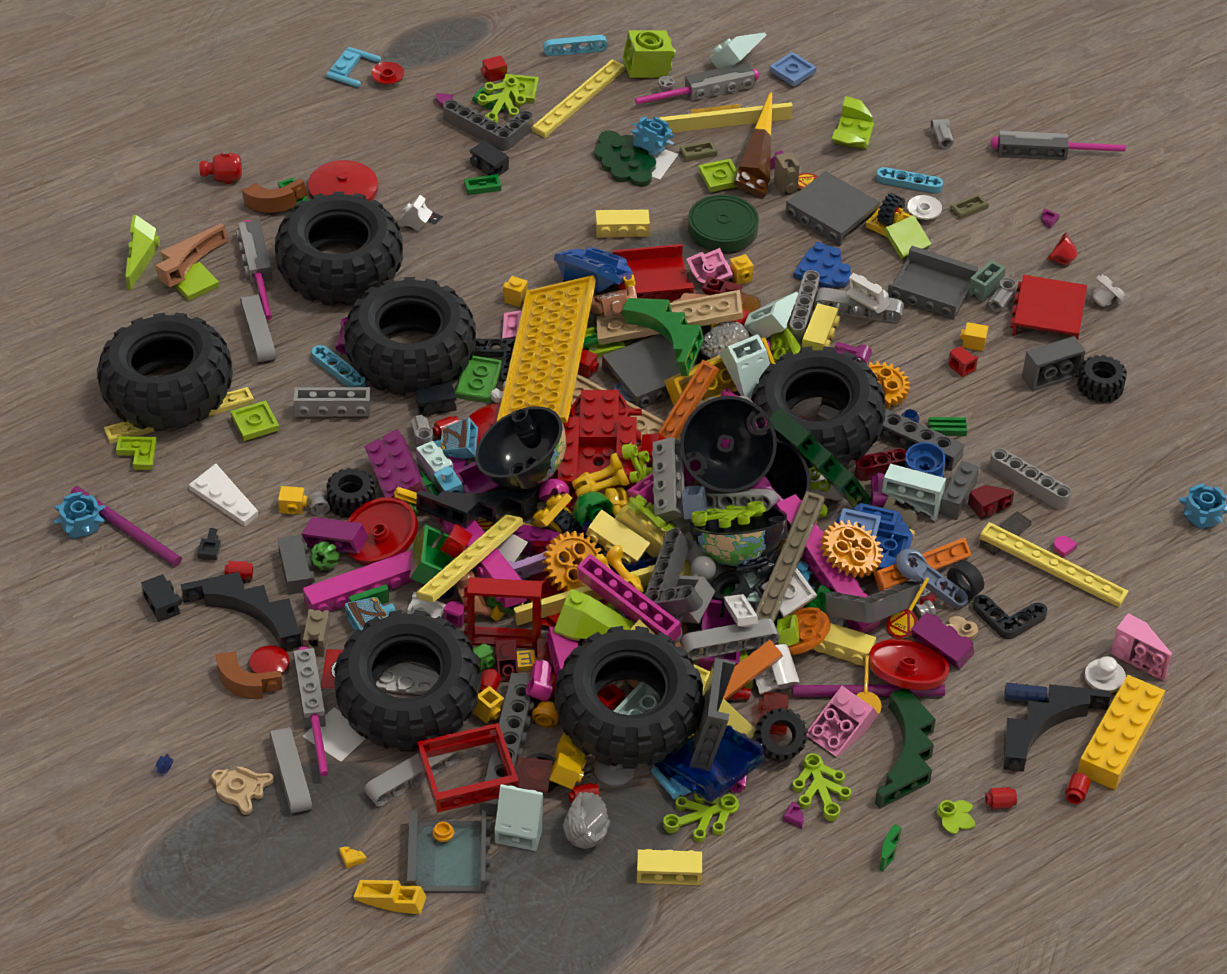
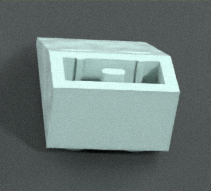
(771, 317)
(746, 363)
(519, 817)

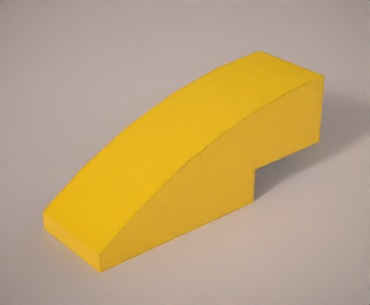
(391, 896)

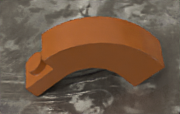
(274, 200)
(245, 683)

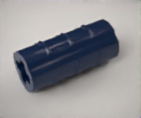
(1025, 693)

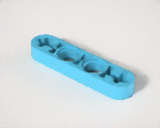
(575, 48)
(934, 184)
(335, 370)

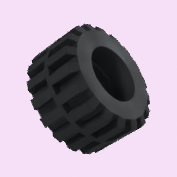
(1102, 378)
(349, 491)
(797, 729)

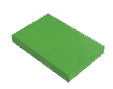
(479, 379)

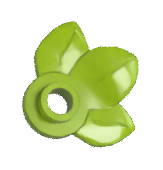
(957, 815)

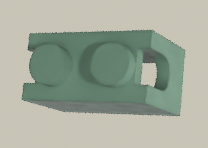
(984, 282)

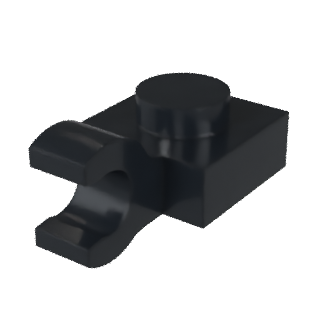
(209, 547)

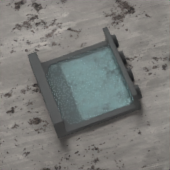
(449, 865)

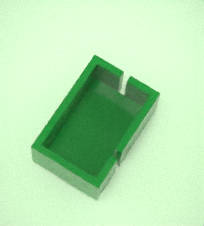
(427, 560)

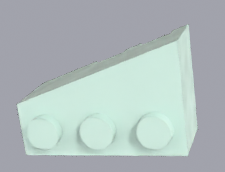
(915, 488)

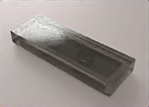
(1014, 524)

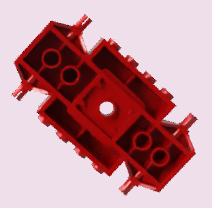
(594, 431)

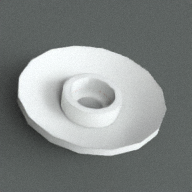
(924, 207)

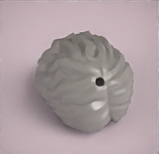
(721, 337)
(586, 821)

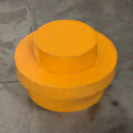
(443, 832)

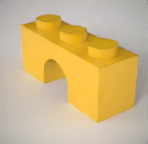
(569, 763)

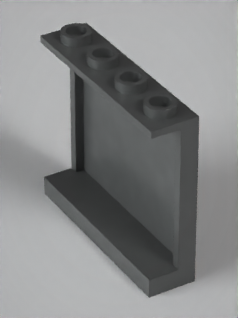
(830, 207)
(933, 282)
(643, 368)
(711, 722)

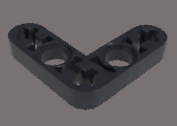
(504, 351)
(1007, 622)

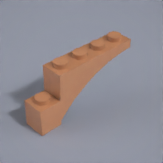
(182, 256)

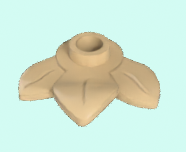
(962, 625)

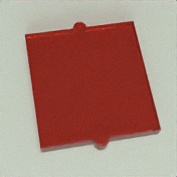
(534, 774)

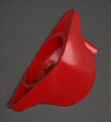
(1064, 251)

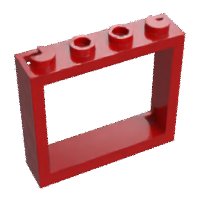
(502, 588)
(462, 740)

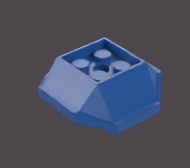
(605, 267)
(892, 533)

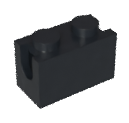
(489, 159)
(436, 399)
(161, 598)

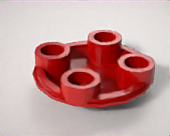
(269, 659)

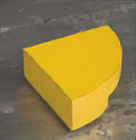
(352, 857)

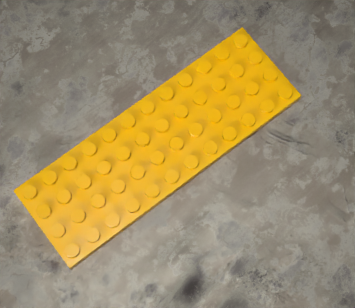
(548, 347)

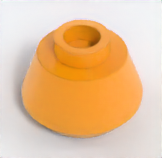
(545, 714)

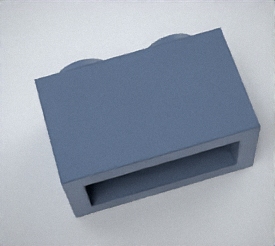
(694, 500)

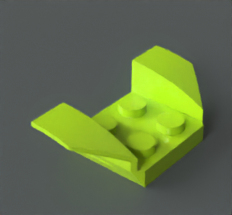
(855, 125)

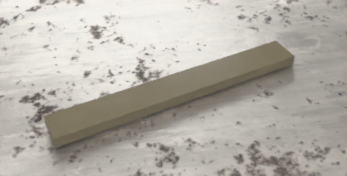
(790, 556)

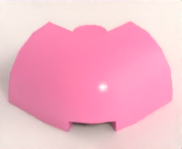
(709, 264)

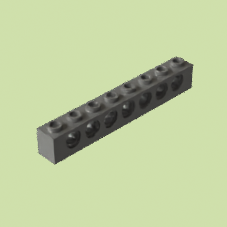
(906, 433)
(513, 725)

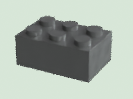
(1053, 363)

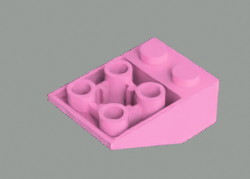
(1141, 647)
(842, 722)

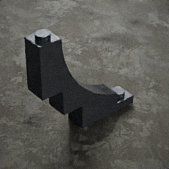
(467, 507)
(229, 593)
(1061, 705)

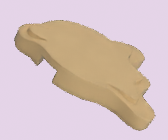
(241, 786)

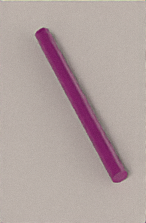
(135, 532)
(879, 690)

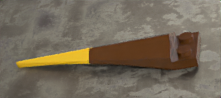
(754, 167)

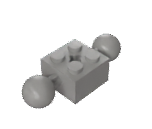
(702, 569)

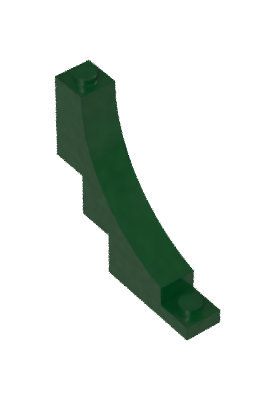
(820, 458)
(911, 769)

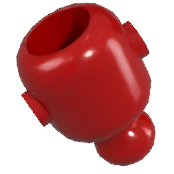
(224, 167)

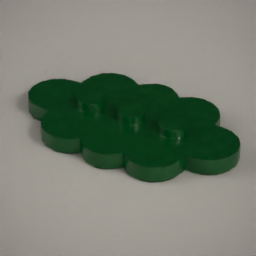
(624, 159)

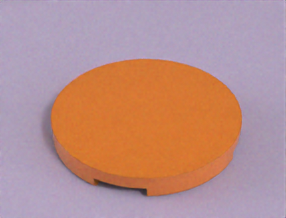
(812, 627)

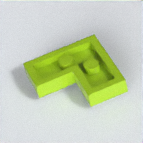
(141, 448)

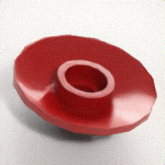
(387, 73)

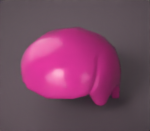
(552, 487)

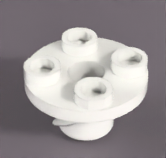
(1106, 292)
(1105, 674)

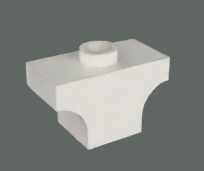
(415, 214)

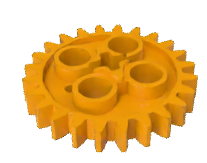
(894, 383)
(851, 549)
(558, 569)

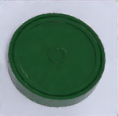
(723, 223)

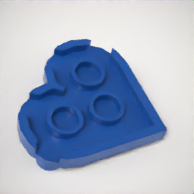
(827, 262)

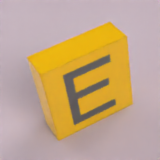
(525, 660)

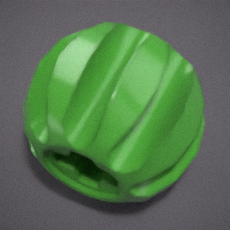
(324, 556)

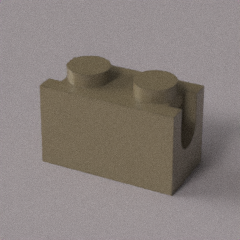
(786, 177)
(317, 630)

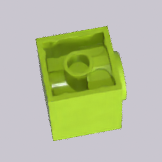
(648, 53)

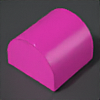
(454, 613)

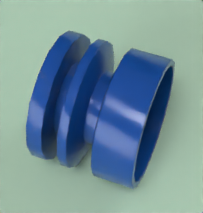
(926, 458)

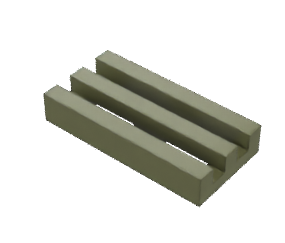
(698, 151)
(969, 206)

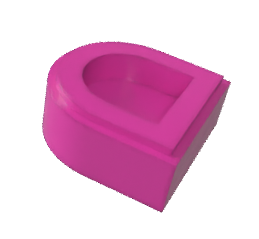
(1064, 545)

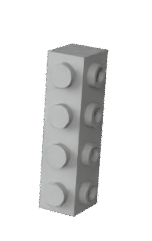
(331, 401)
(668, 479)

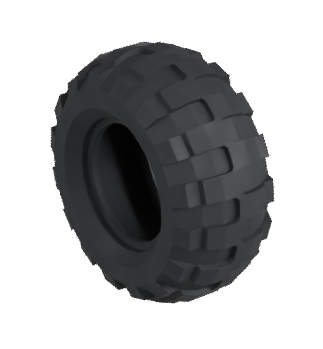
(333, 220)
(403, 306)
(832, 377)
(172, 398)
(401, 640)
(623, 737)

